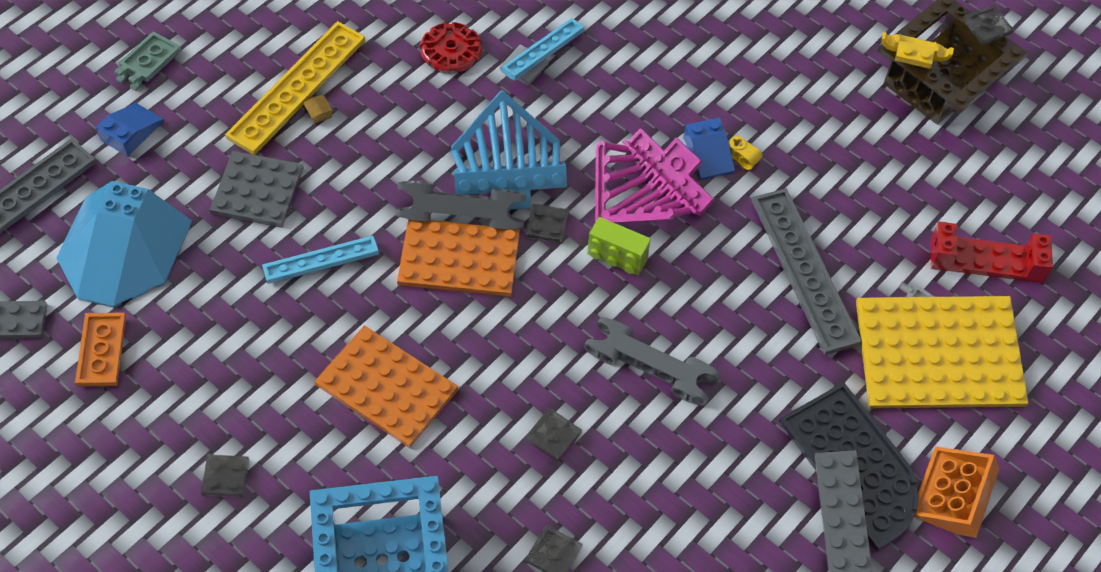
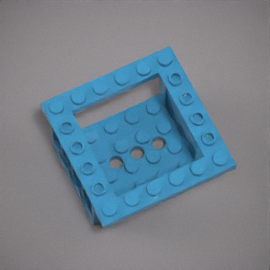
(420, 536)

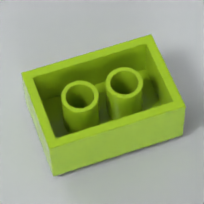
(618, 246)

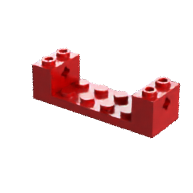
(989, 257)

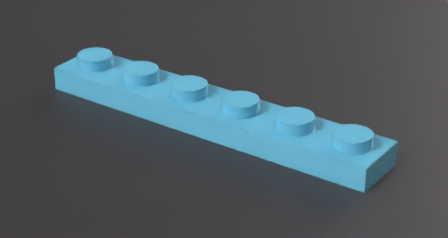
(542, 49)
(320, 259)

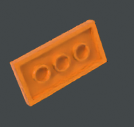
(100, 349)

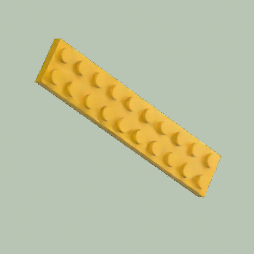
(295, 88)

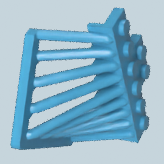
(513, 177)

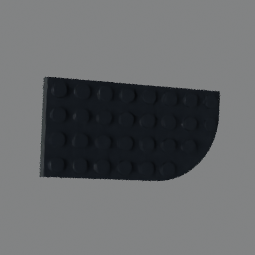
(888, 485)

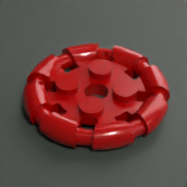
(448, 56)

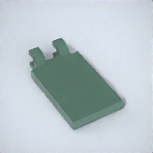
(146, 60)

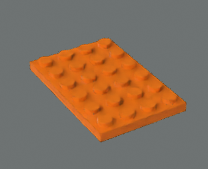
(459, 257)
(386, 386)

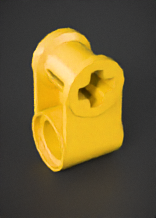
(745, 154)

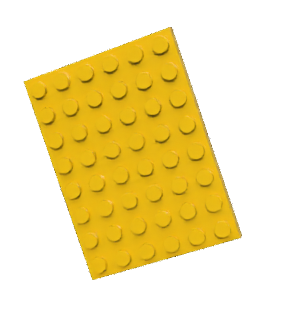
(940, 352)

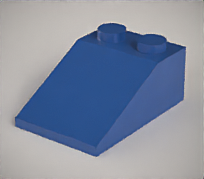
(128, 128)
(711, 146)

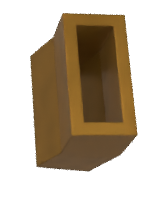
(318, 108)

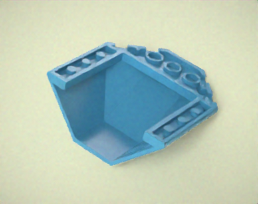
(121, 244)

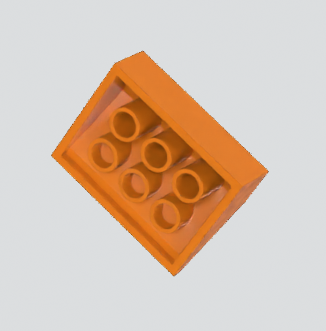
(957, 490)

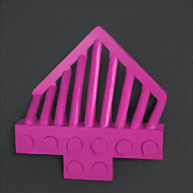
(669, 171)

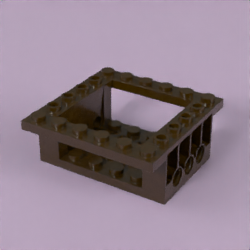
(976, 71)

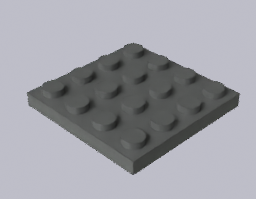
(257, 189)

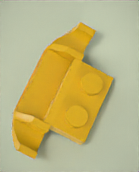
(915, 50)

